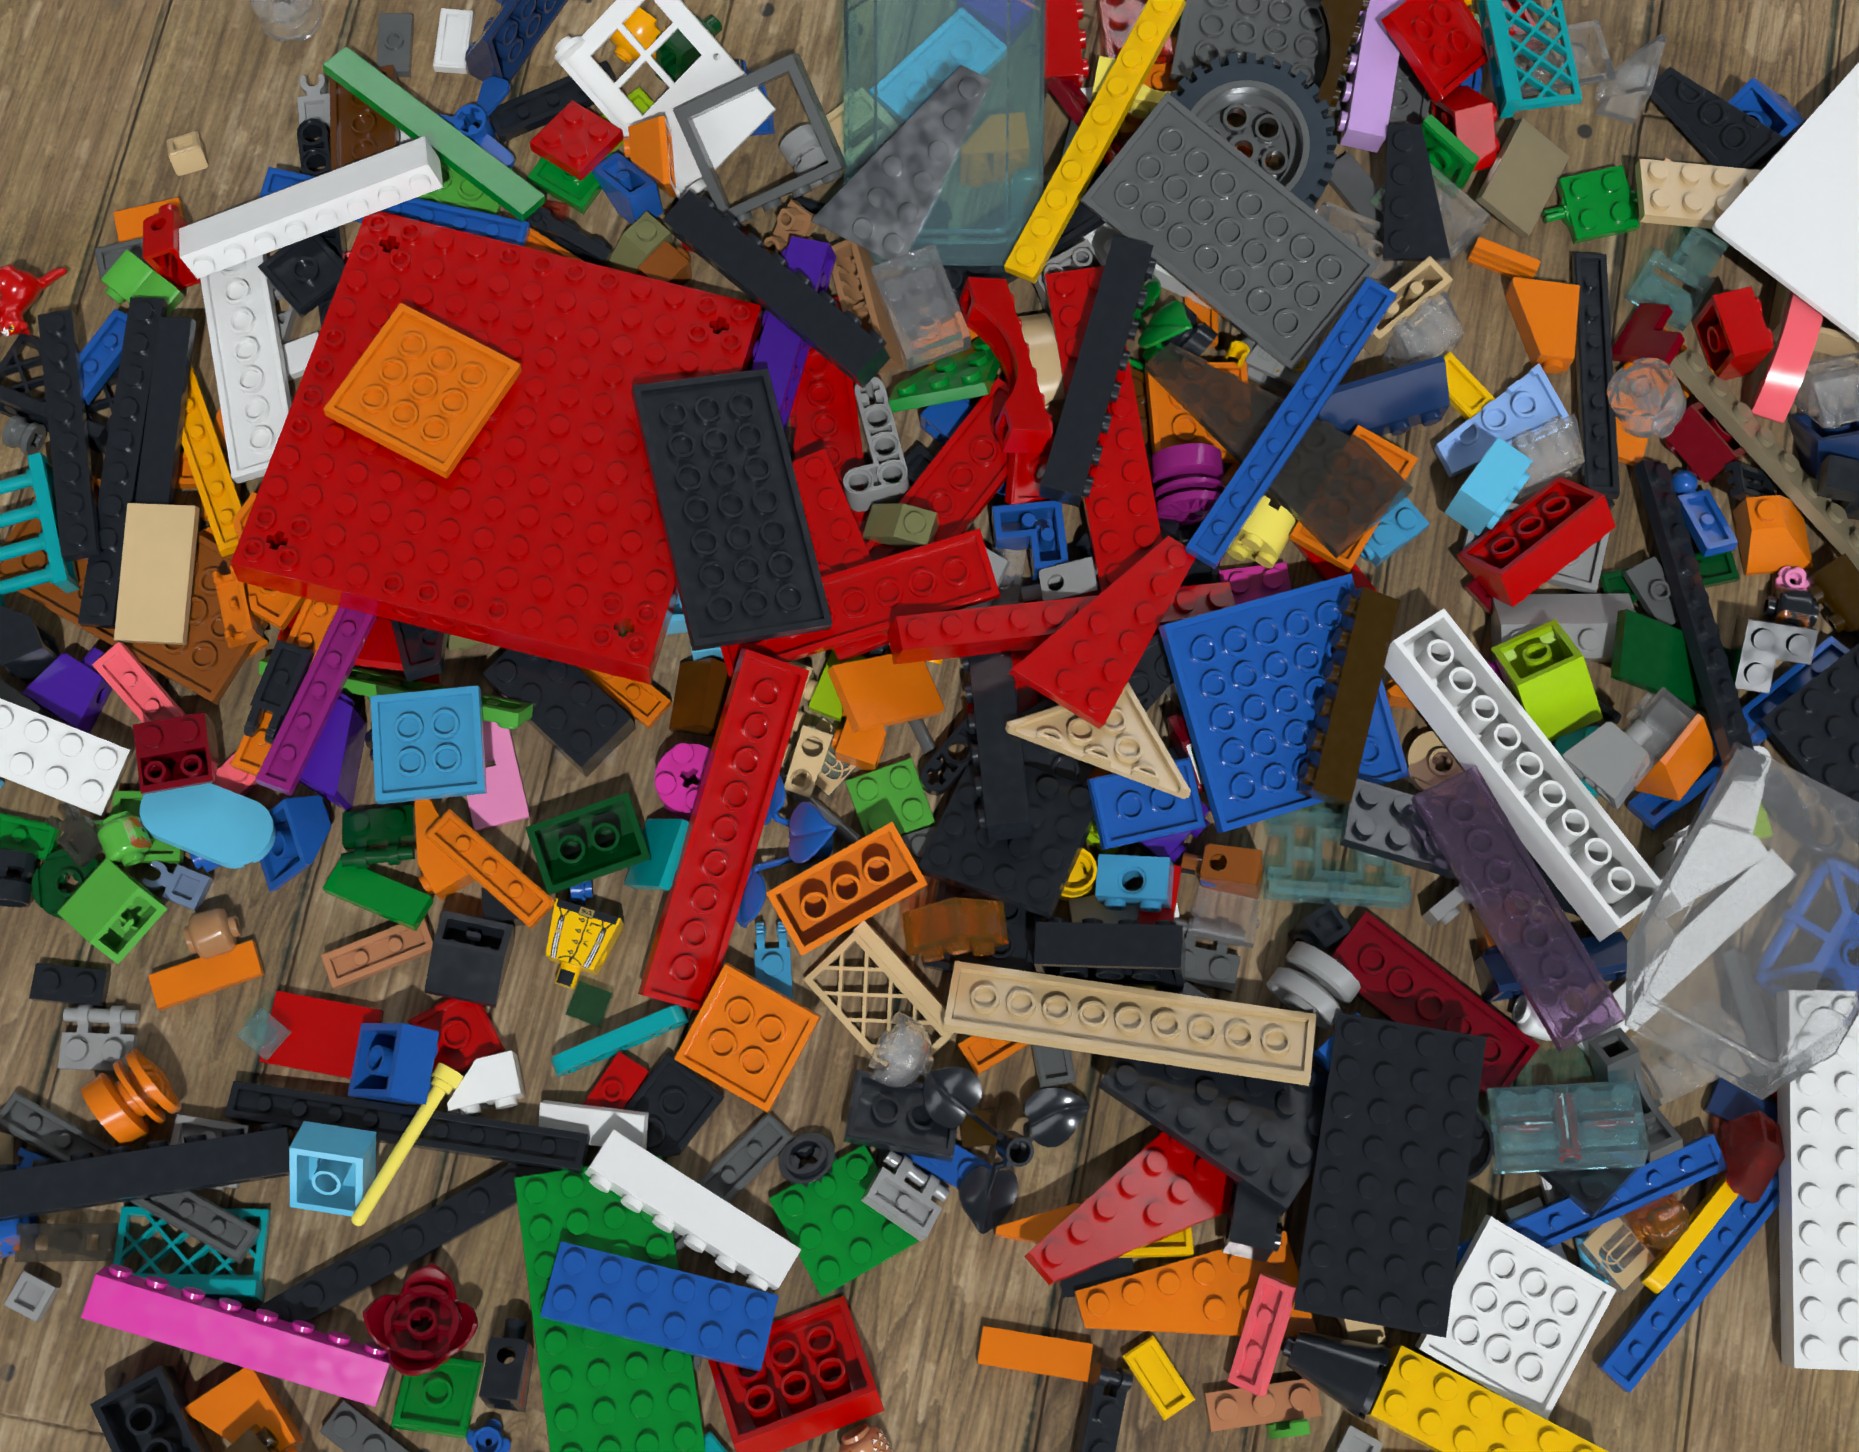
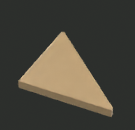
(1122, 746)

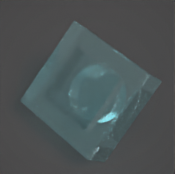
(264, 1033)

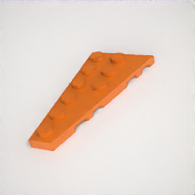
(1190, 1296)

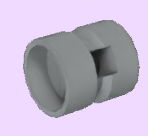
(803, 151)

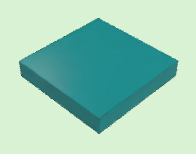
(665, 845)

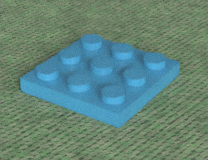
(428, 744)

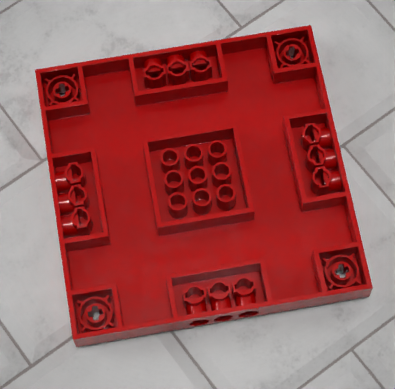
(552, 512)

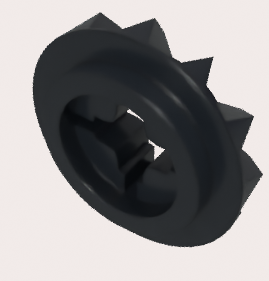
(804, 1147)

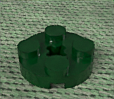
(50, 877)

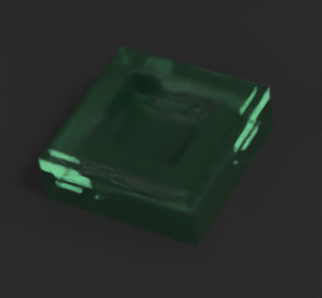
(589, 1004)

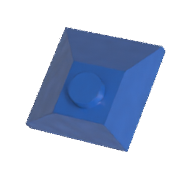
(1769, 109)
(300, 832)

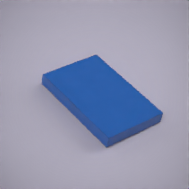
(1136, 812)

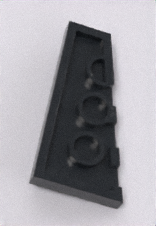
(1714, 125)

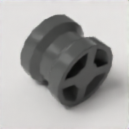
(24, 435)

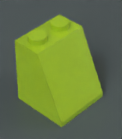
(1549, 679)

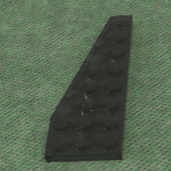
(1331, 479)

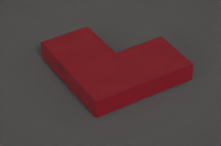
(1645, 337)

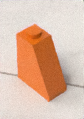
(1545, 320)
(242, 1402)

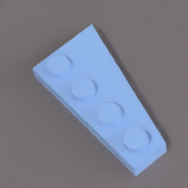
(1521, 407)

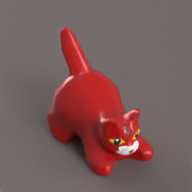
(18, 293)

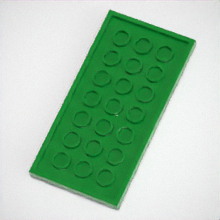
(596, 1385)

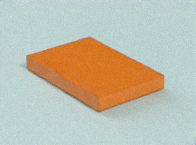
(884, 693)

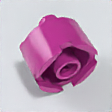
(672, 772)

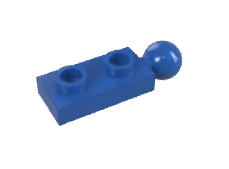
(1703, 516)

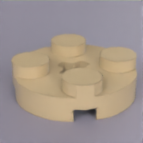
(1420, 765)

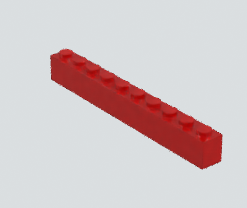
(1020, 625)

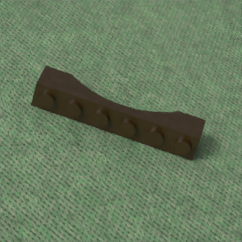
(1340, 30)

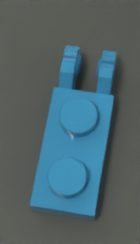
(774, 964)

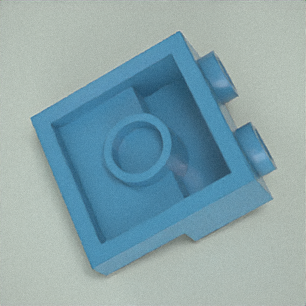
(1394, 532)

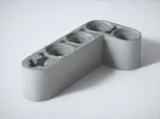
(879, 440)

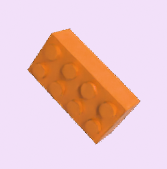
(846, 888)

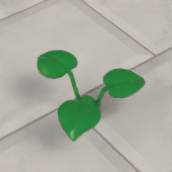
(1164, 323)

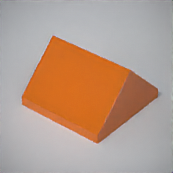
(1681, 762)

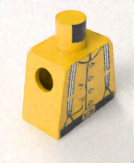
(580, 940)

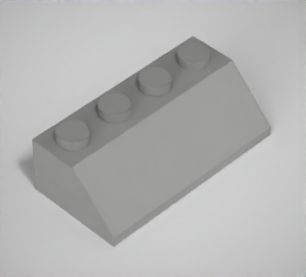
(1585, 618)

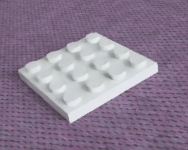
(1518, 1317)

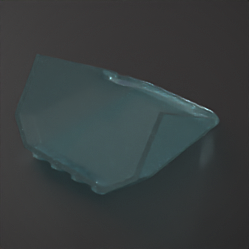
(901, 56)

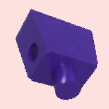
(72, 690)

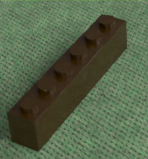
(1348, 696)

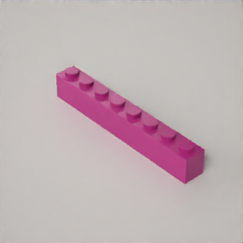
(237, 1334)

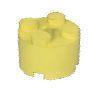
(1263, 535)

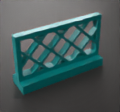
(1502, 59)
(216, 1286)

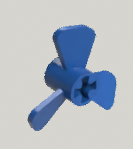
(468, 116)

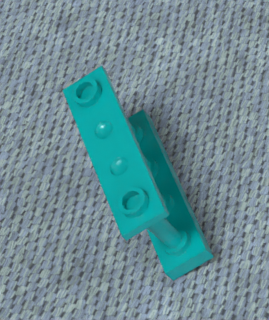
(44, 508)

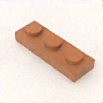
(376, 954)
(1242, 1408)

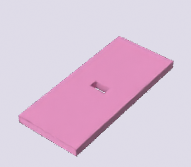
(505, 793)

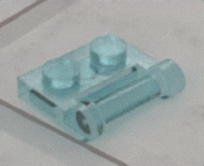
(1657, 290)

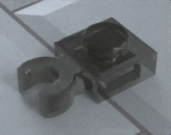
(79, 835)

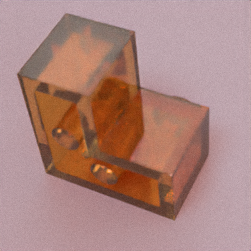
(955, 928)

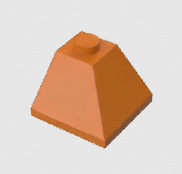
(652, 152)
(1771, 535)

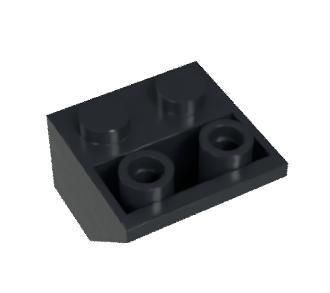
(25, 645)
(469, 958)

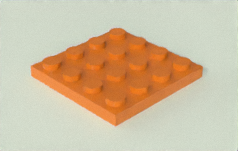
(423, 390)

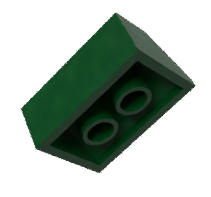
(588, 843)

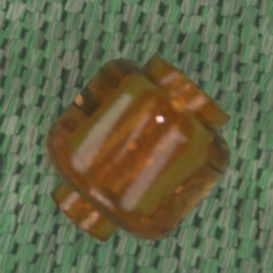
(1660, 1223)

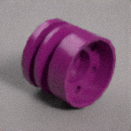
(1187, 481)

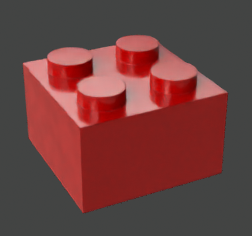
(1733, 333)

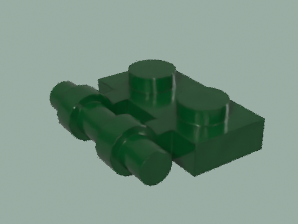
(378, 828)

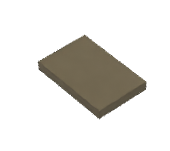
(1522, 178)

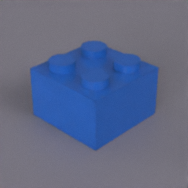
(393, 1063)

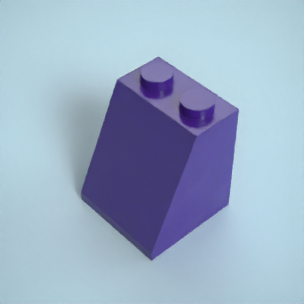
(337, 755)

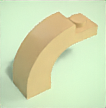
(1045, 358)

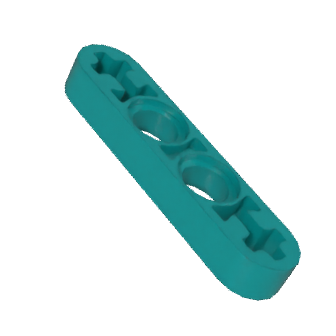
(619, 1040)

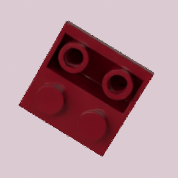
(176, 752)

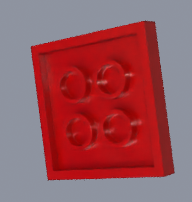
(1438, 42)

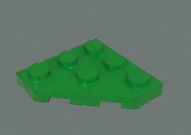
(949, 379)

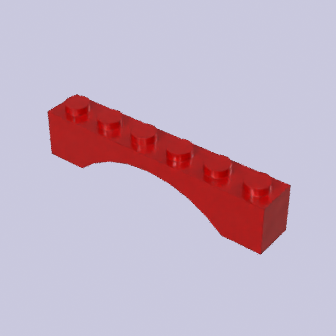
(992, 316)

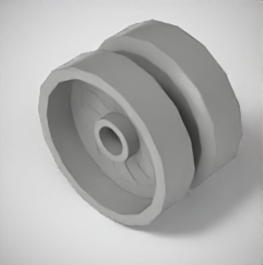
(1313, 984)

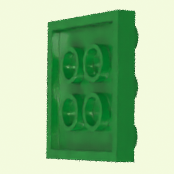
(835, 1228)

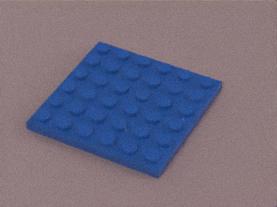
(1251, 698)

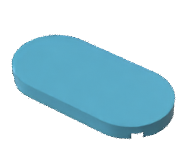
(210, 824)

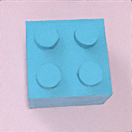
(1490, 488)
(331, 1167)

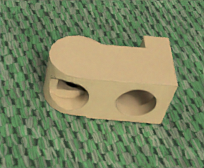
(807, 761)

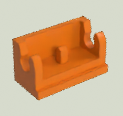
(238, 619)

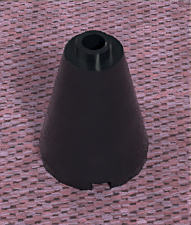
(1339, 1367)

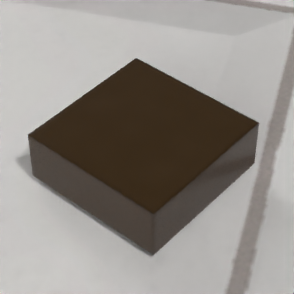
(975, 1135)

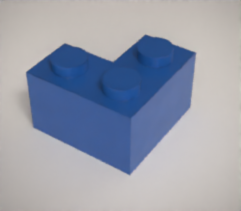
(1032, 527)

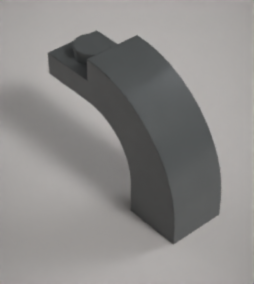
(1618, 1059)

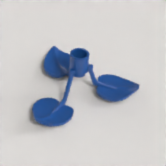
(808, 838)

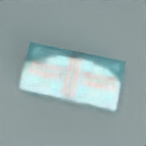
(1567, 1127)

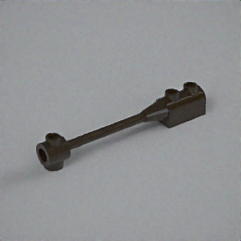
(1839, 590)

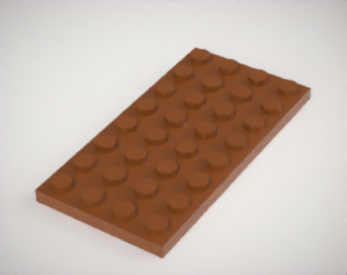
(201, 666)

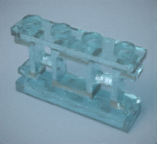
(1337, 882)

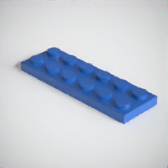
(659, 1306)

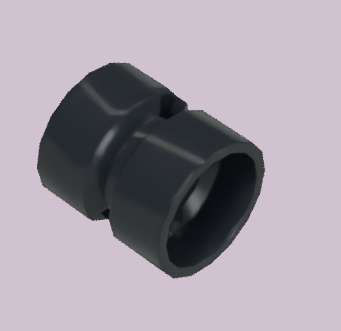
(1194, 339)
(16, 890)

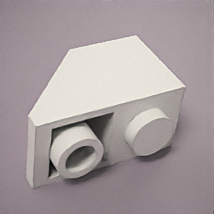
(487, 1083)

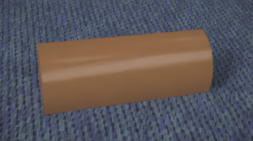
(859, 296)

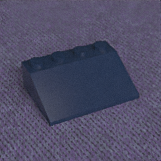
(511, 37)

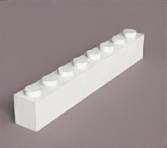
(310, 207)

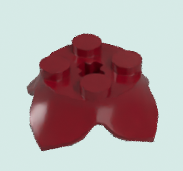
(425, 1296)

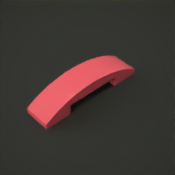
(1788, 360)

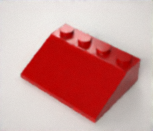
(807, 1384)

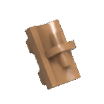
(793, 222)

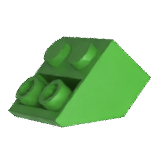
(112, 910)

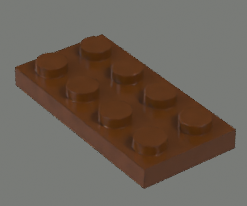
(356, 127)

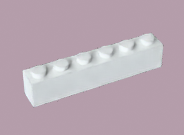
(692, 1212)

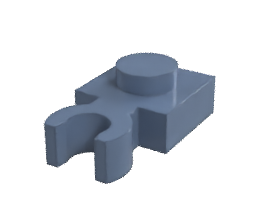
(182, 887)

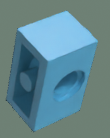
(1117, 870)

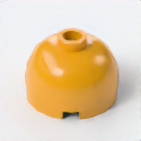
(645, 31)

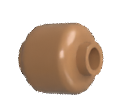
(212, 933)

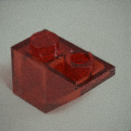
(1752, 1153)

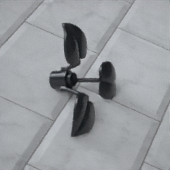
(1052, 1118)

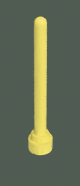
(443, 1082)

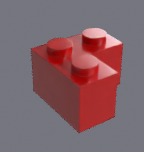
(1471, 121)

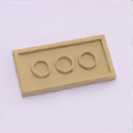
(156, 574)

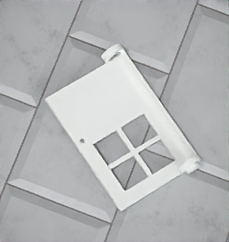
(720, 129)

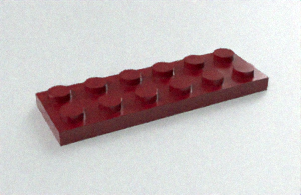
(1419, 993)

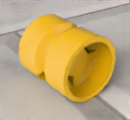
(1081, 877)

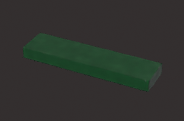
(1714, 570)

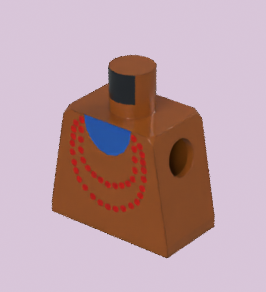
(1241, 873)

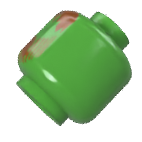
(124, 838)

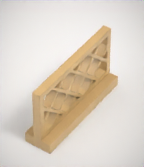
(898, 973)

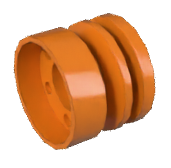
(137, 1093)

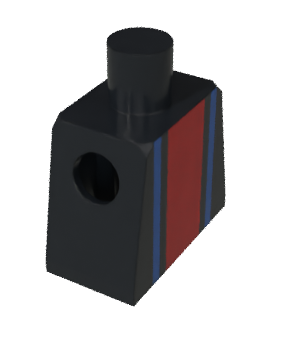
(508, 1384)

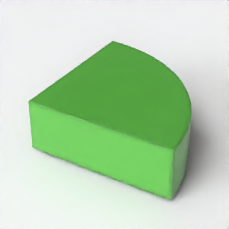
(1288, 1428)

